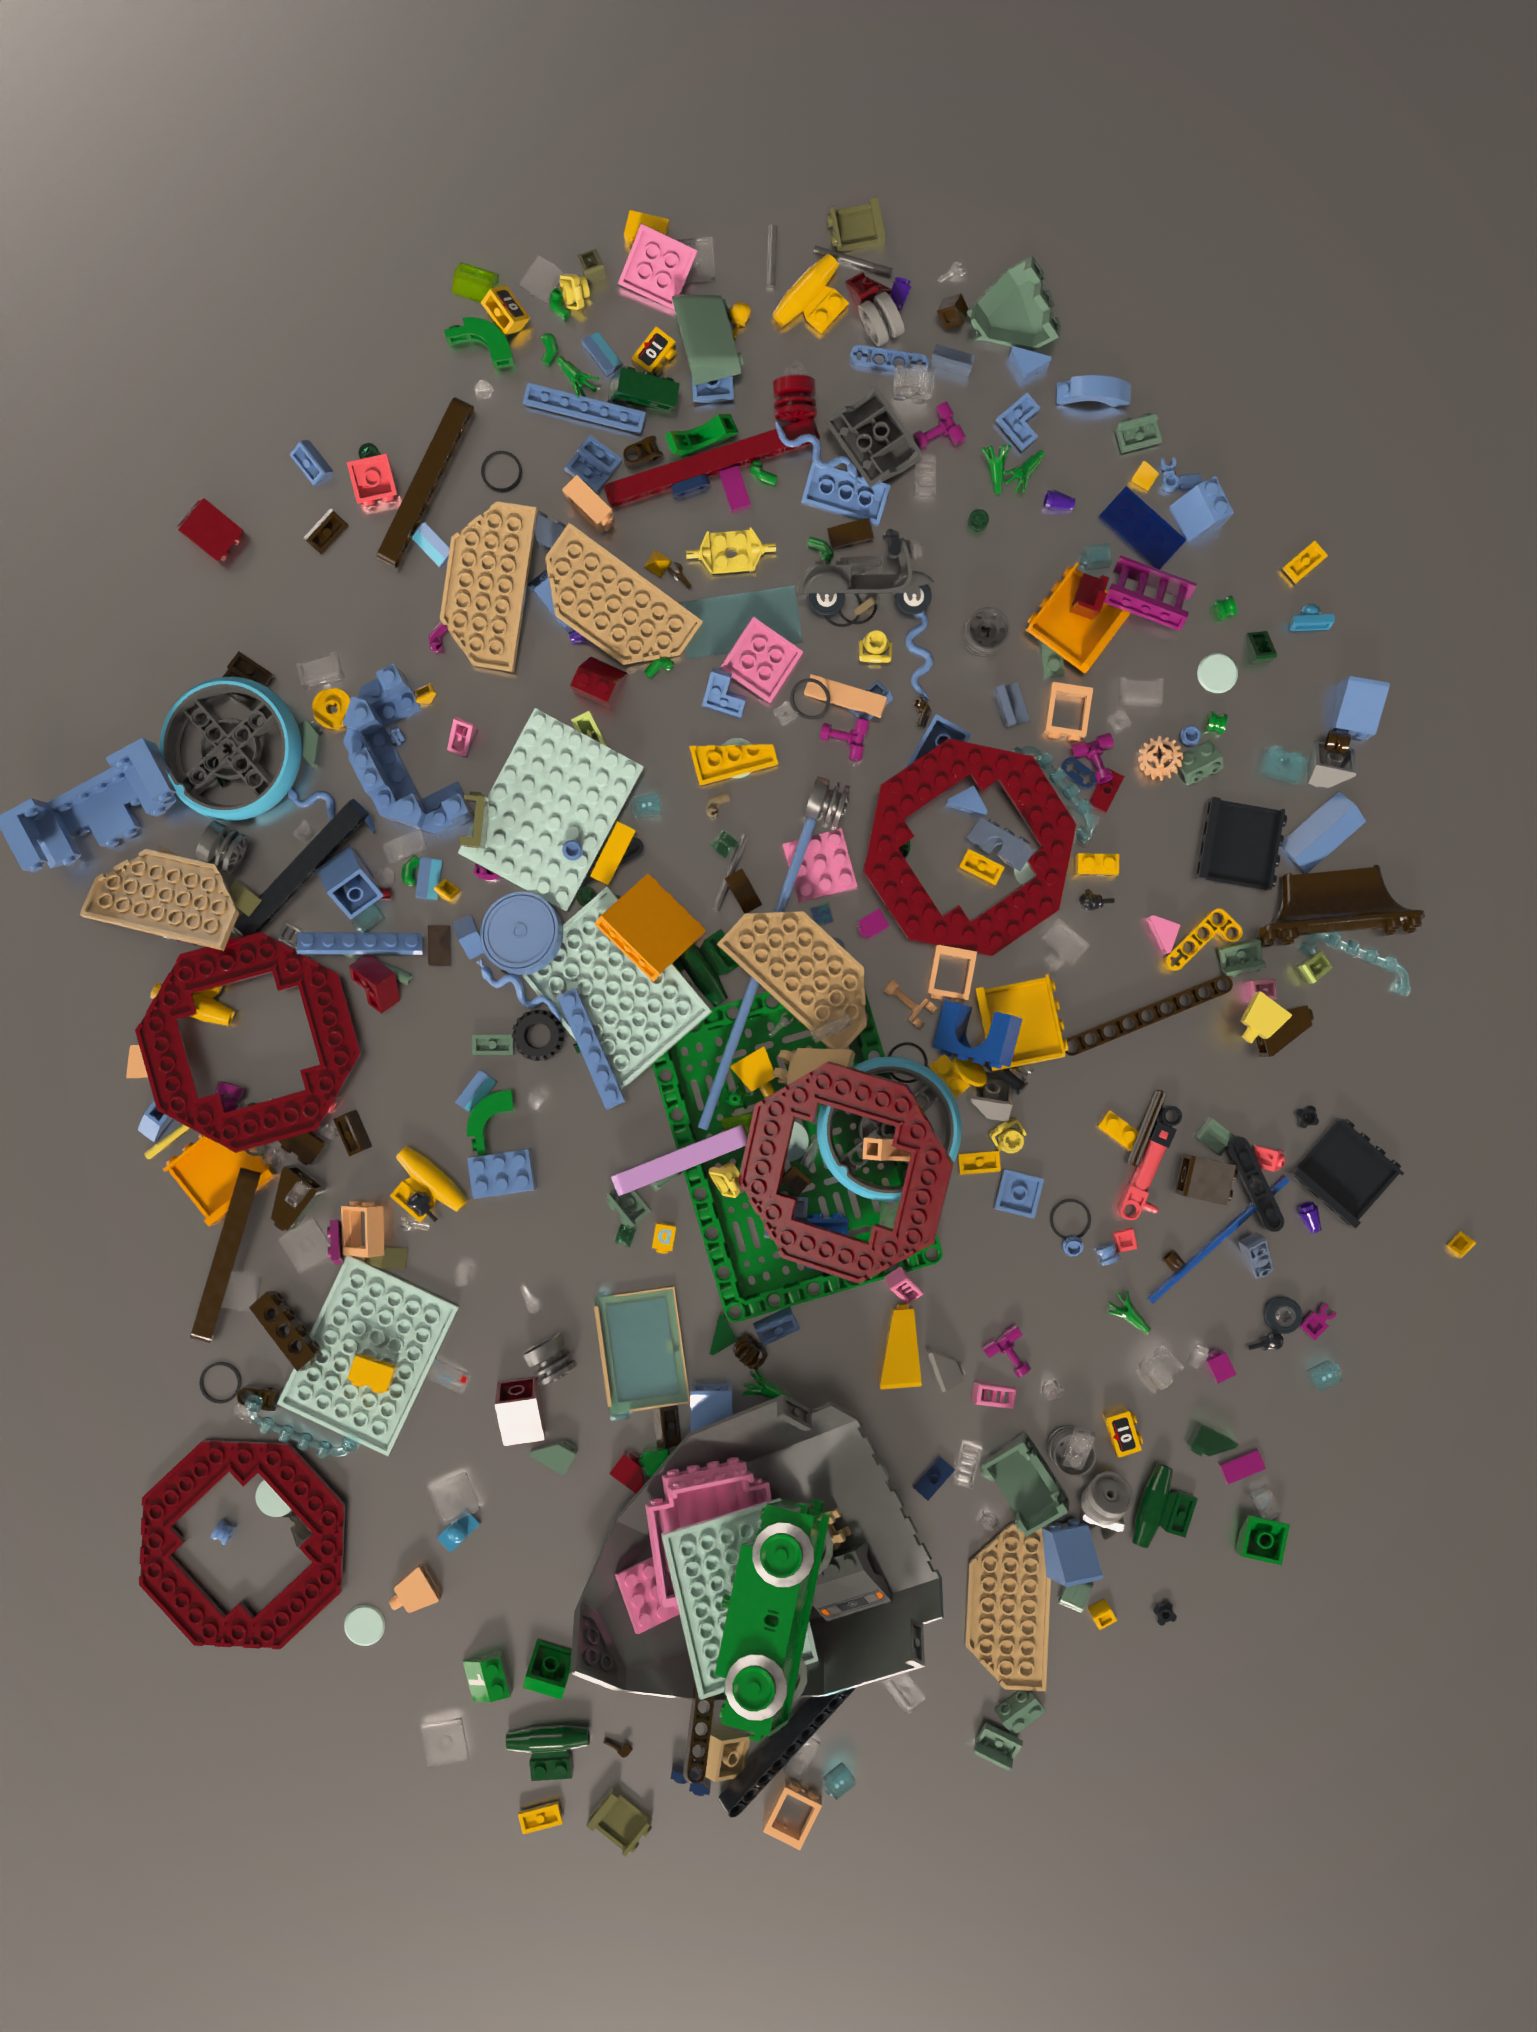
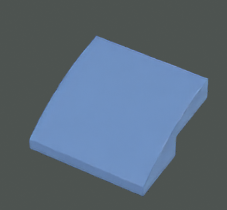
(593, 463)

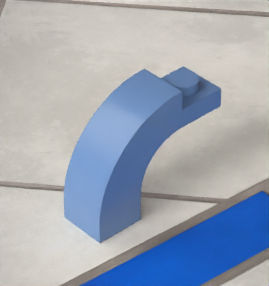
(1098, 388)

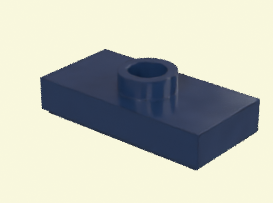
(933, 1478)

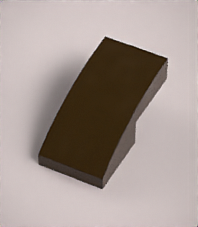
(850, 533)
(743, 891)

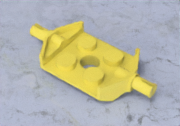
(746, 544)

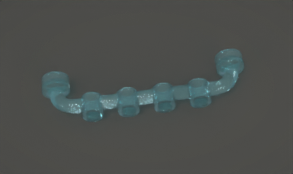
(1069, 791)
(1369, 956)
(254, 1403)

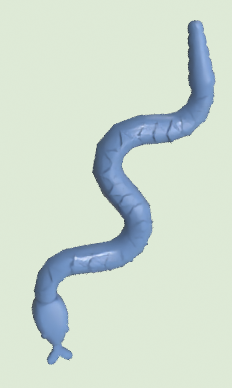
(851, 468)
(921, 651)
(293, 795)
(487, 975)

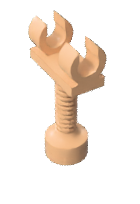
(893, 989)

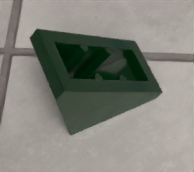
(1260, 648)
(723, 1336)

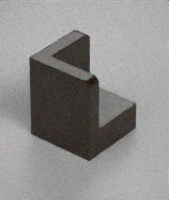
(953, 310)
(795, 1180)

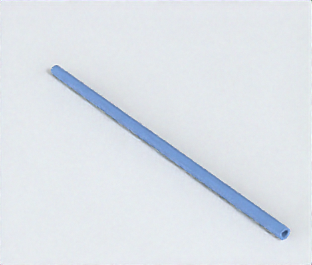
(753, 984)

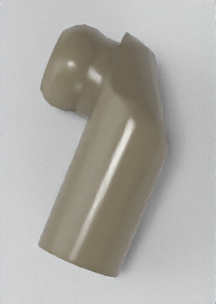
(714, 803)

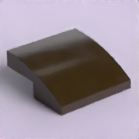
(244, 667)

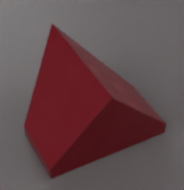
(865, 289)

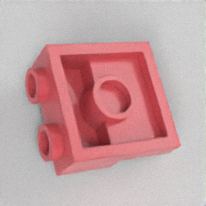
(372, 479)

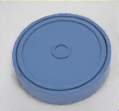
(521, 933)

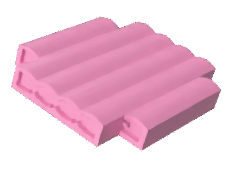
(696, 1497)

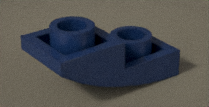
(698, 1789)

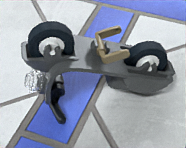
(829, 583)

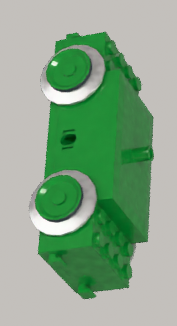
(771, 1616)

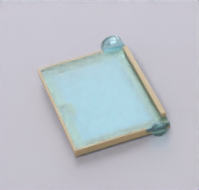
(641, 1351)

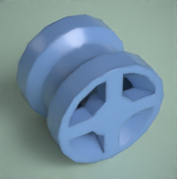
(1108, 1254)
(223, 1532)

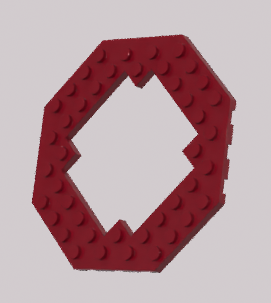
(1036, 804)
(871, 1098)
(272, 1119)
(185, 1600)

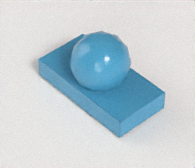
(1311, 619)
(458, 1531)

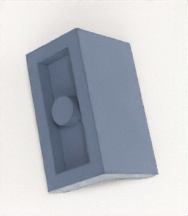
(952, 360)
(1011, 704)

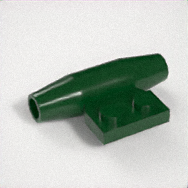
(706, 964)
(1161, 1508)
(549, 1749)

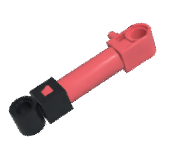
(1137, 1190)

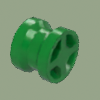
(1225, 607)
(1216, 722)

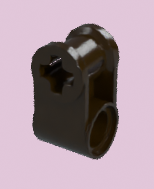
(643, 451)
(267, 1394)

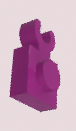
(1315, 1323)

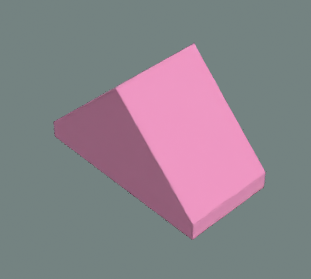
(461, 736)
(1164, 932)
(1267, 987)

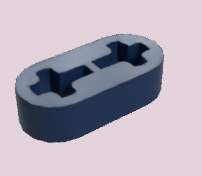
(690, 486)
(1081, 768)

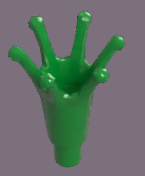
(576, 376)
(997, 465)
(1025, 470)
(735, 1098)
(1129, 1313)
(763, 1388)

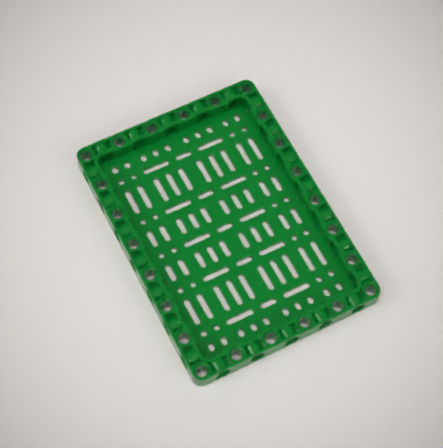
(713, 1208)

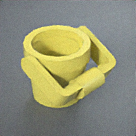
(574, 290)
(875, 646)
(1009, 1138)
(726, 1179)

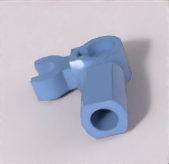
(1171, 481)

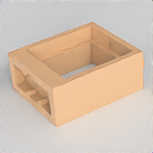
(589, 504)
(1072, 691)
(953, 952)
(352, 1232)
(782, 1832)

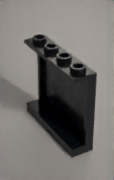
(1240, 844)
(1346, 1171)

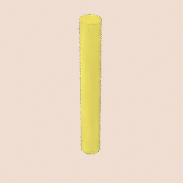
(166, 1141)

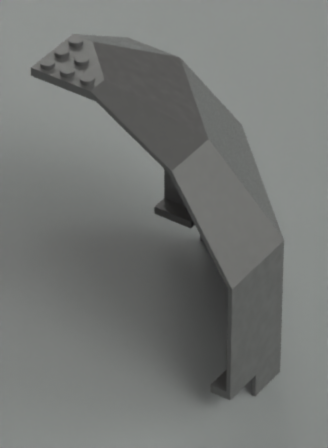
(803, 1459)

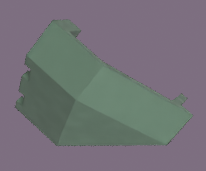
(1016, 309)

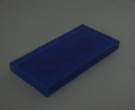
(1142, 528)

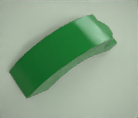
(484, 332)
(702, 437)
(487, 1106)

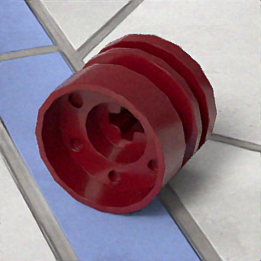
(794, 398)

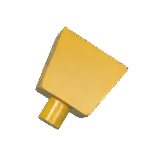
(756, 1071)

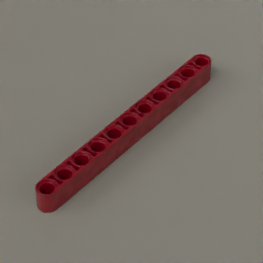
(709, 462)

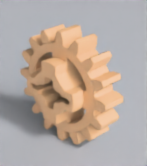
(1170, 758)

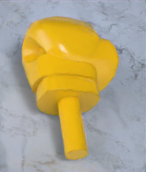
(739, 315)

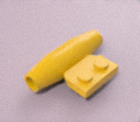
(812, 297)
(207, 1008)
(425, 1178)

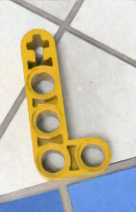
(1198, 942)

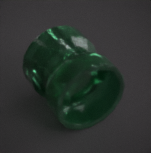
(720, 847)

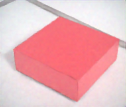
(1125, 1240)

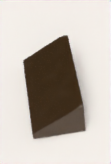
(325, 531)
(439, 945)
(352, 1132)
(667, 1426)

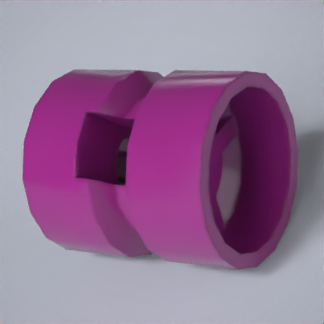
(230, 1089)

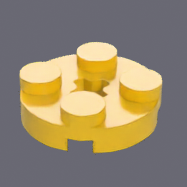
(321, 710)

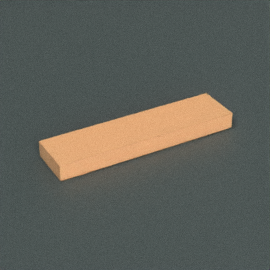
(847, 696)

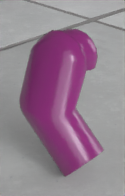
(435, 638)

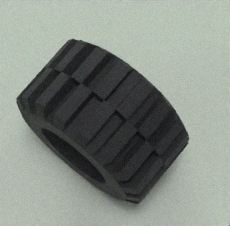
(520, 1035)

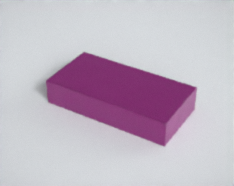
(734, 488)
(1242, 1466)

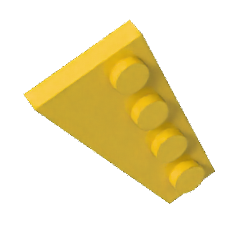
(723, 762)

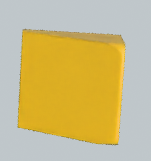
(1145, 476)
(1102, 1614)

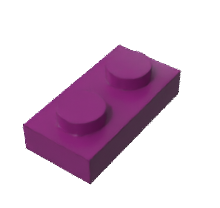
(334, 1233)

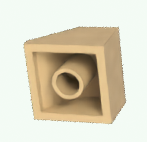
(726, 1755)

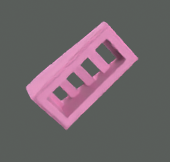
(901, 1284)
(977, 1392)

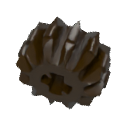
(750, 1352)

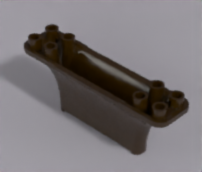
(1337, 904)

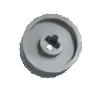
(881, 319)
(1107, 1498)

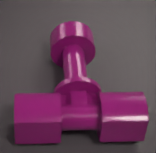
(945, 426)
(854, 737)
(1094, 750)
(1005, 1345)

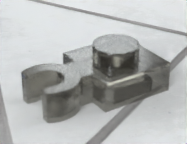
(299, 1530)

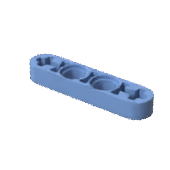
(889, 355)

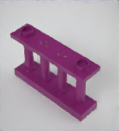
(1146, 606)

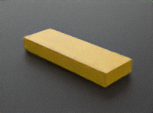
(612, 853)

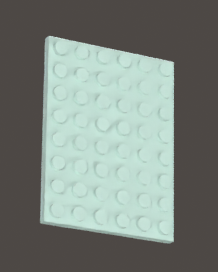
(550, 793)
(628, 1010)
(384, 1320)
(702, 1570)

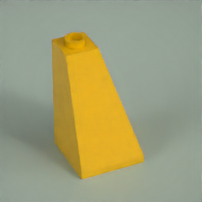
(900, 1356)

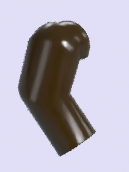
(924, 711)

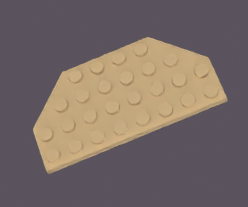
(489, 584)
(614, 603)
(165, 898)
(801, 970)
(1010, 1609)

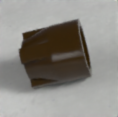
(1173, 1260)

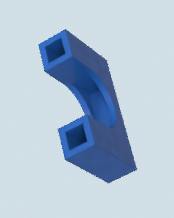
(997, 1047)

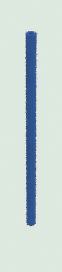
(1212, 1245)

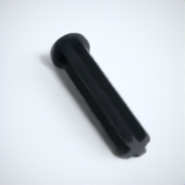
(1009, 1078)

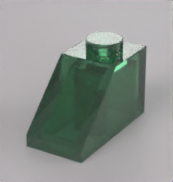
(1209, 1441)

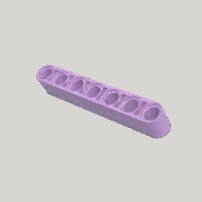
(680, 1160)

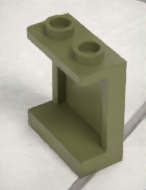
(856, 226)
(480, 821)
(620, 1821)

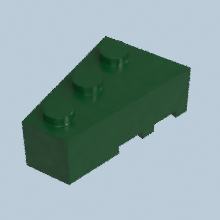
(643, 389)

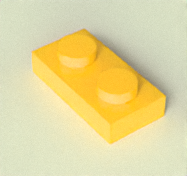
(1305, 562)
(981, 867)
(1118, 1130)
(979, 1162)
(540, 1817)

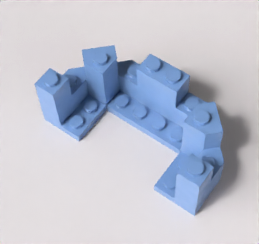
(380, 765)
(44, 830)

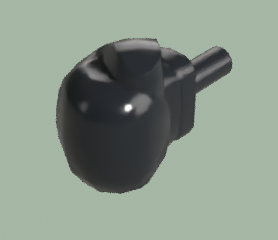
(1093, 901)
(420, 1204)
(1272, 1342)

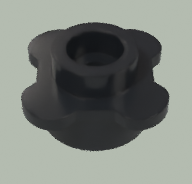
(1311, 1111)
(1160, 1609)

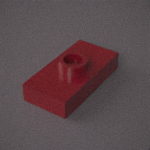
(1105, 792)

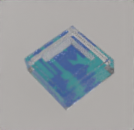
(822, 914)

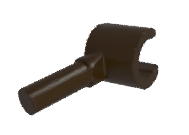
(678, 572)
(623, 1750)

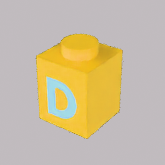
(664, 1237)

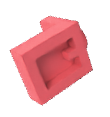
(1269, 1158)

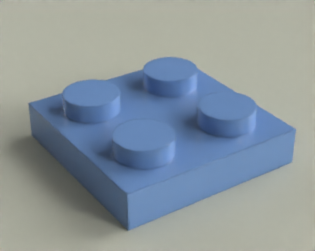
(1018, 1193)

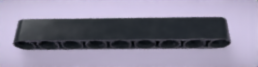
(302, 868)
(779, 1751)

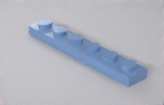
(584, 408)
(359, 943)
(591, 1049)

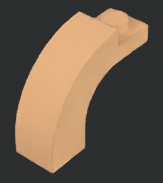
(882, 1150)

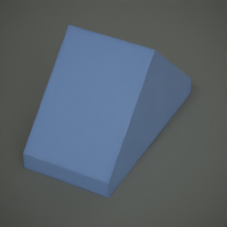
(1028, 362)
(968, 801)
(468, 936)

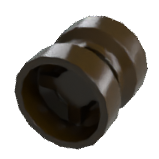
(1337, 741)

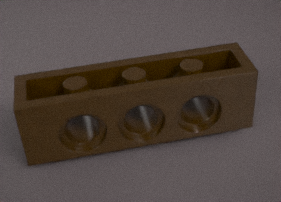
(263, 1311)

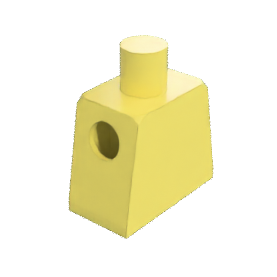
(1263, 1017)

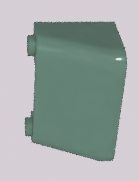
(707, 337)
(1027, 1484)

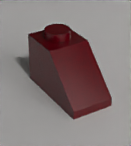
(629, 1471)

